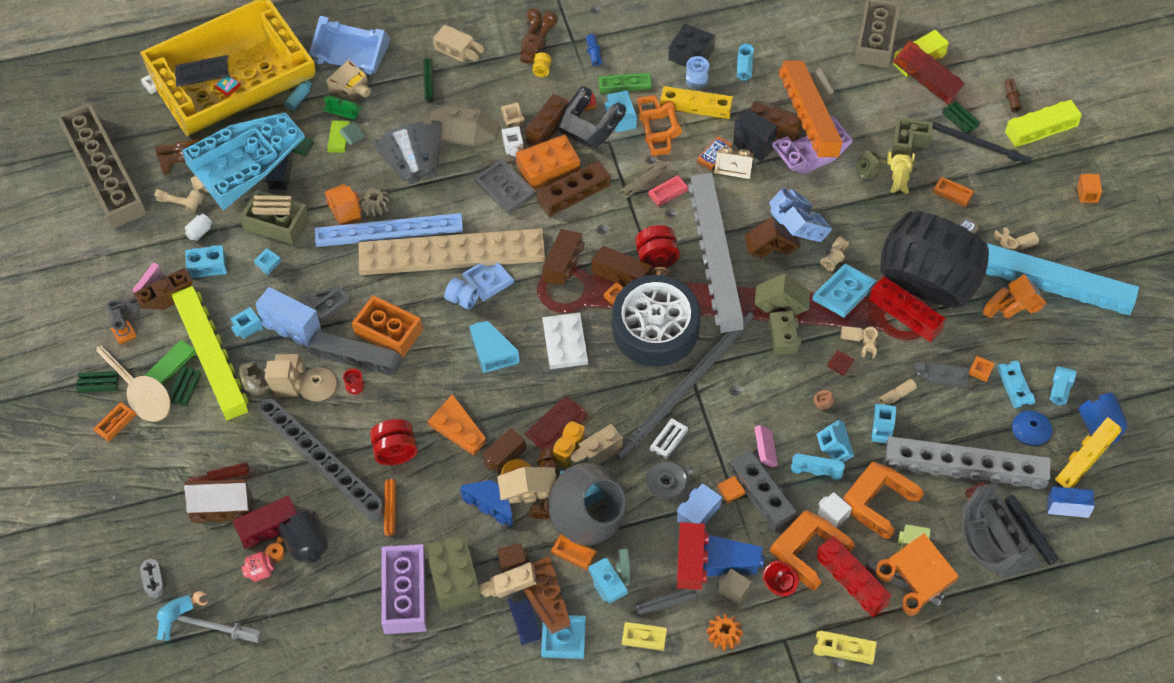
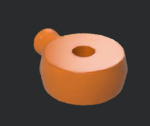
(278, 548)

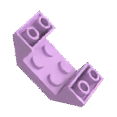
(800, 154)

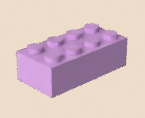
(404, 589)

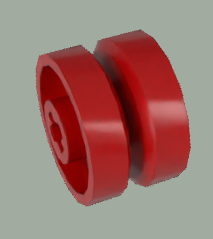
(657, 246)
(393, 442)

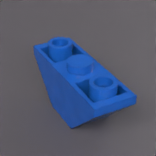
(487, 498)

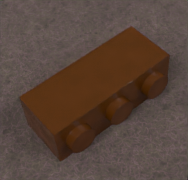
(545, 122)
(563, 257)
(618, 266)

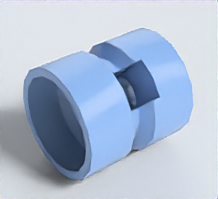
(697, 73)
(459, 292)

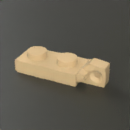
(509, 581)

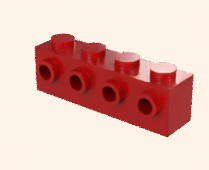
(853, 576)

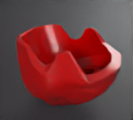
(781, 578)

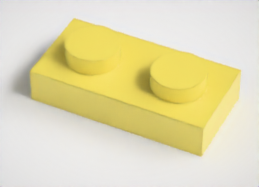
(644, 636)

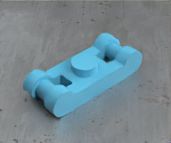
(1015, 384)
(817, 466)

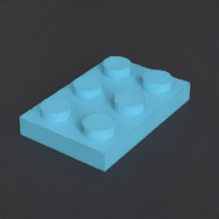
(844, 290)

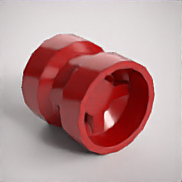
(353, 381)

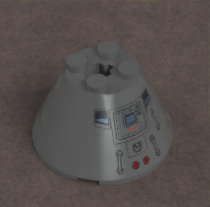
(412, 150)

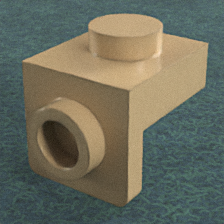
(512, 115)

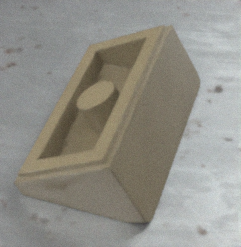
(822, 85)

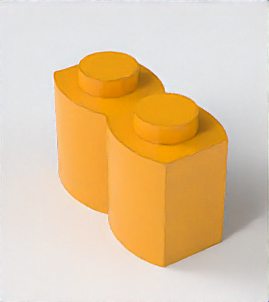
(568, 443)

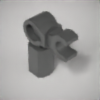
(117, 308)

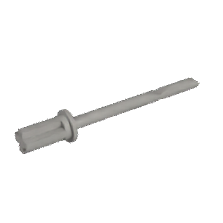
(237, 631)

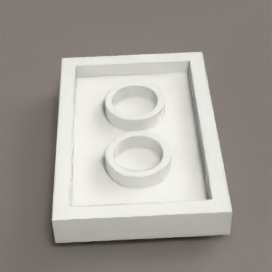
(565, 340)

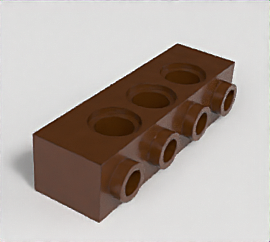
(573, 188)

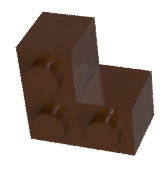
(770, 237)

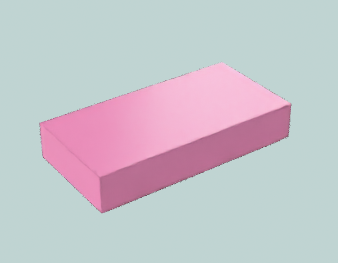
(766, 446)

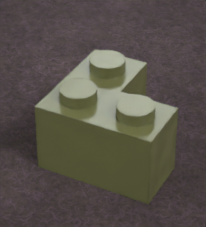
(910, 134)
(783, 293)

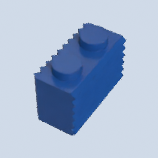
(1070, 502)

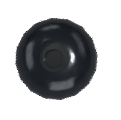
(304, 537)

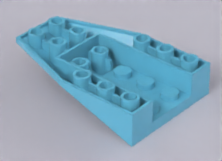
(241, 155)

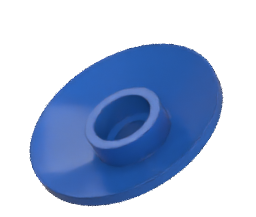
(1029, 434)

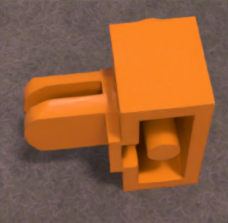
(1025, 296)

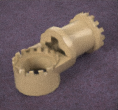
(836, 254)

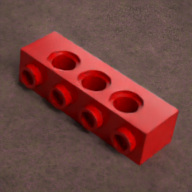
(907, 309)

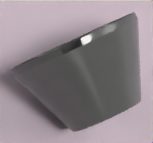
(568, 505)

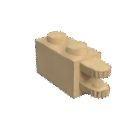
(456, 44)
(598, 447)

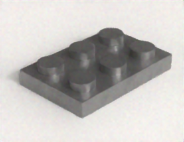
(505, 186)

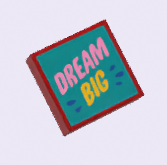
(228, 86)

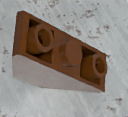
(158, 294)

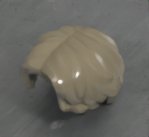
(253, 379)

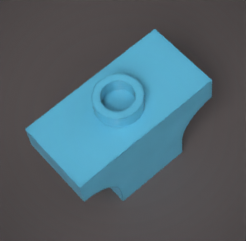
(883, 423)
(835, 442)
(607, 581)

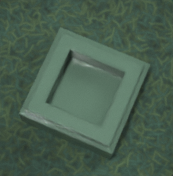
(352, 133)

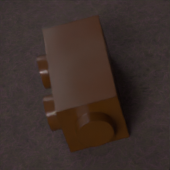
(504, 450)

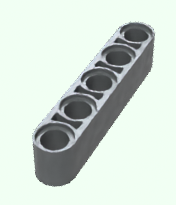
(354, 353)

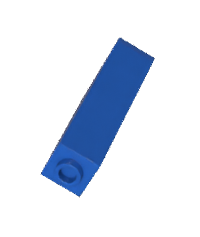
(730, 554)

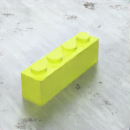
(1043, 123)

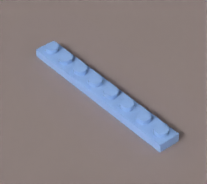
(388, 230)

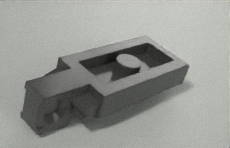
(943, 374)

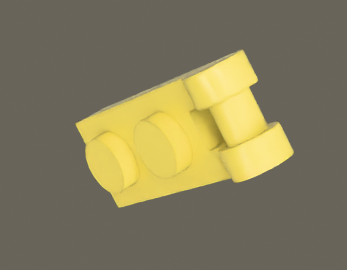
(845, 647)

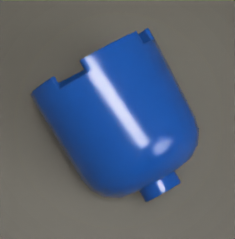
(1096, 413)

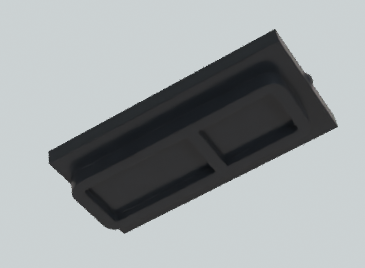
(202, 71)

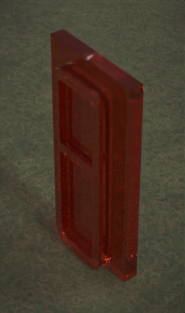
(551, 425)

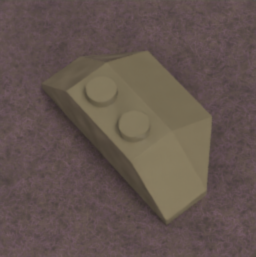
(465, 125)

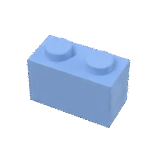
(700, 506)

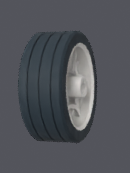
(656, 320)

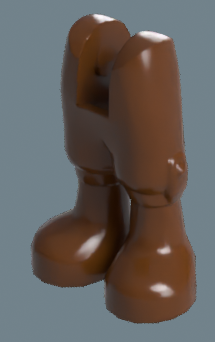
(166, 154)

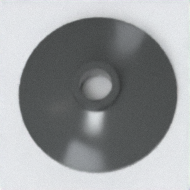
(666, 472)

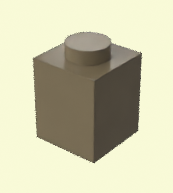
(734, 586)

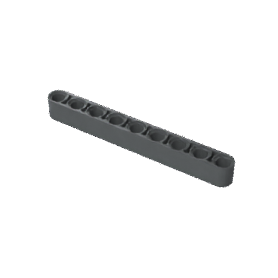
(323, 466)

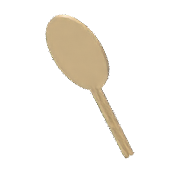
(144, 394)

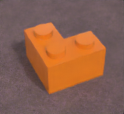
(344, 204)

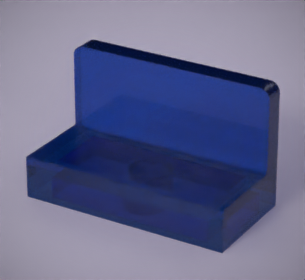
(524, 621)

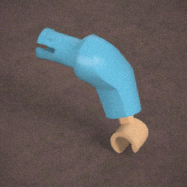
(172, 611)

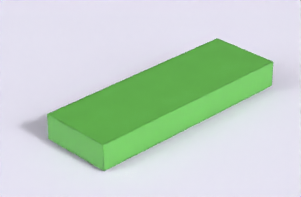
(625, 82)
(171, 362)

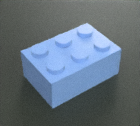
(287, 317)

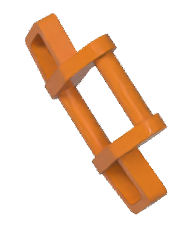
(654, 114)

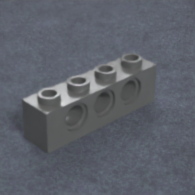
(775, 516)

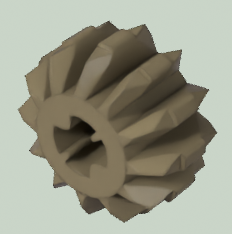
(374, 201)

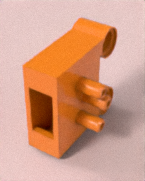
(921, 569)

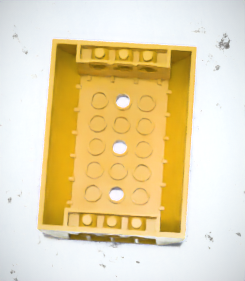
(252, 39)

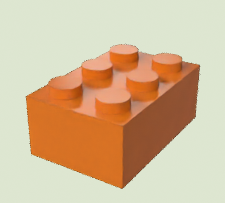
(547, 162)
(387, 326)

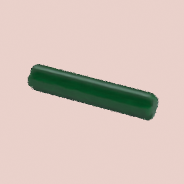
(428, 79)

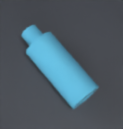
(297, 96)

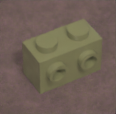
(783, 333)

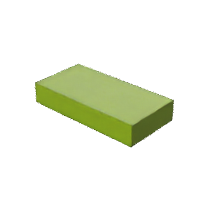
(336, 141)

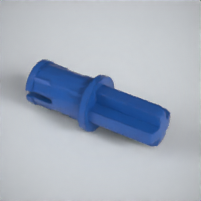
(593, 49)

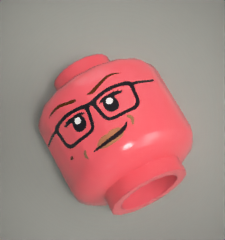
(258, 566)

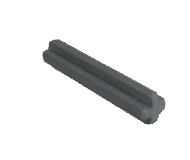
(665, 601)

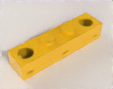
(698, 102)
(1092, 449)

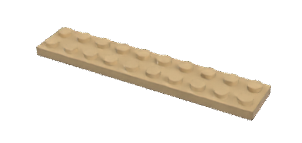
(451, 251)

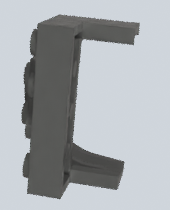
(991, 510)

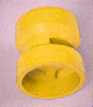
(541, 64)

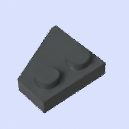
(326, 302)

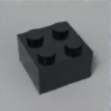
(691, 43)
(754, 134)

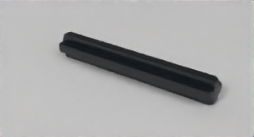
(1031, 529)

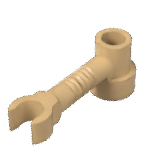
(192, 201)

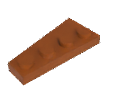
(547, 597)

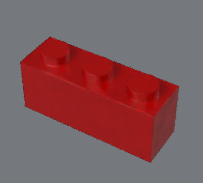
(692, 556)

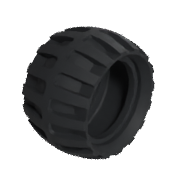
(934, 259)

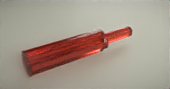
(224, 473)

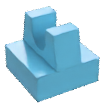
(267, 261)

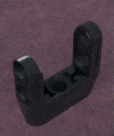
(583, 131)

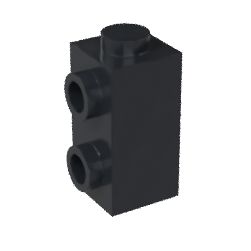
(279, 177)

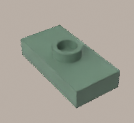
(623, 567)

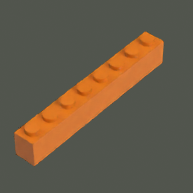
(810, 109)

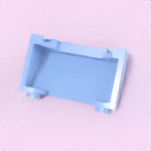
(339, 43)

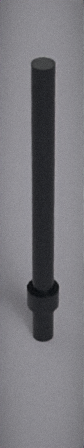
(1012, 154)

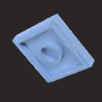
(488, 279)

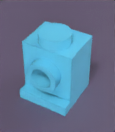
(246, 323)

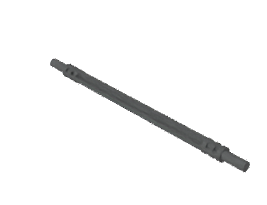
(681, 389)

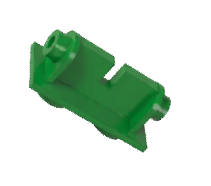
(341, 108)

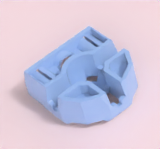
(792, 211)

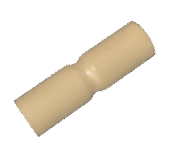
(900, 391)

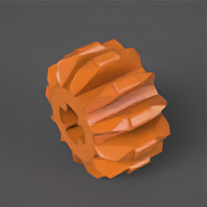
(726, 625)

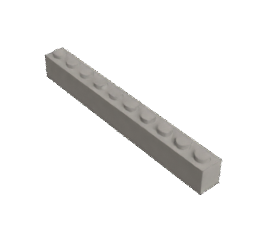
(716, 254)

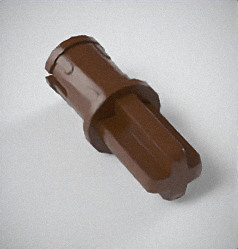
(1012, 95)

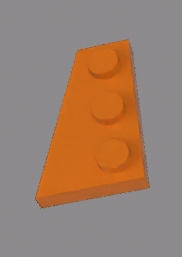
(457, 426)

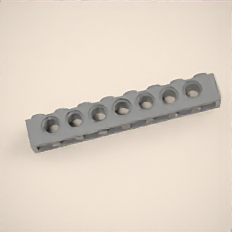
(957, 455)

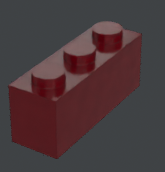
(264, 522)

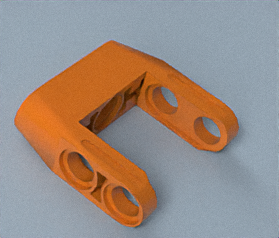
(868, 486)
(797, 536)

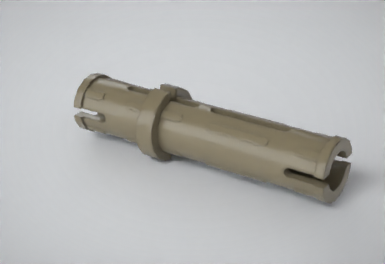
(637, 183)

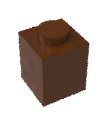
(512, 557)

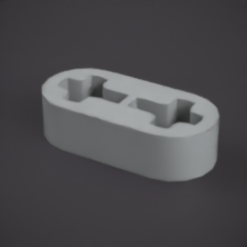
(147, 579)

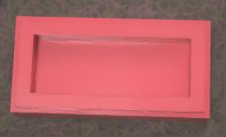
(668, 190)

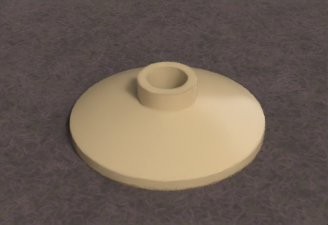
(320, 390)

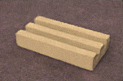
(272, 202)

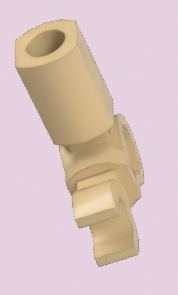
(1016, 244)
(868, 336)

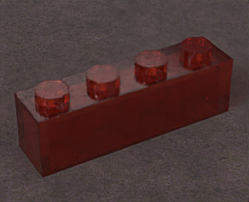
(928, 72)

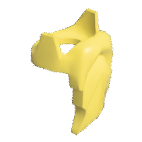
(901, 167)

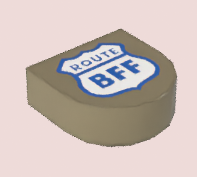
(970, 224)

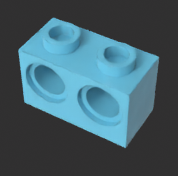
(206, 261)

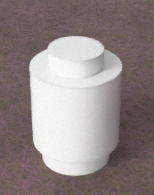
(198, 227)

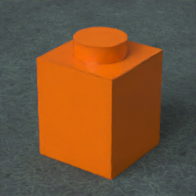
(1089, 188)

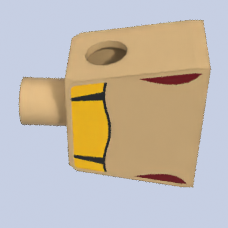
(348, 82)

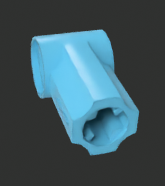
(745, 62)
(1063, 381)

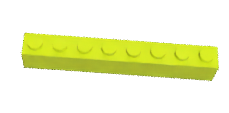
(210, 354)

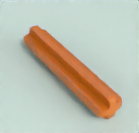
(390, 507)

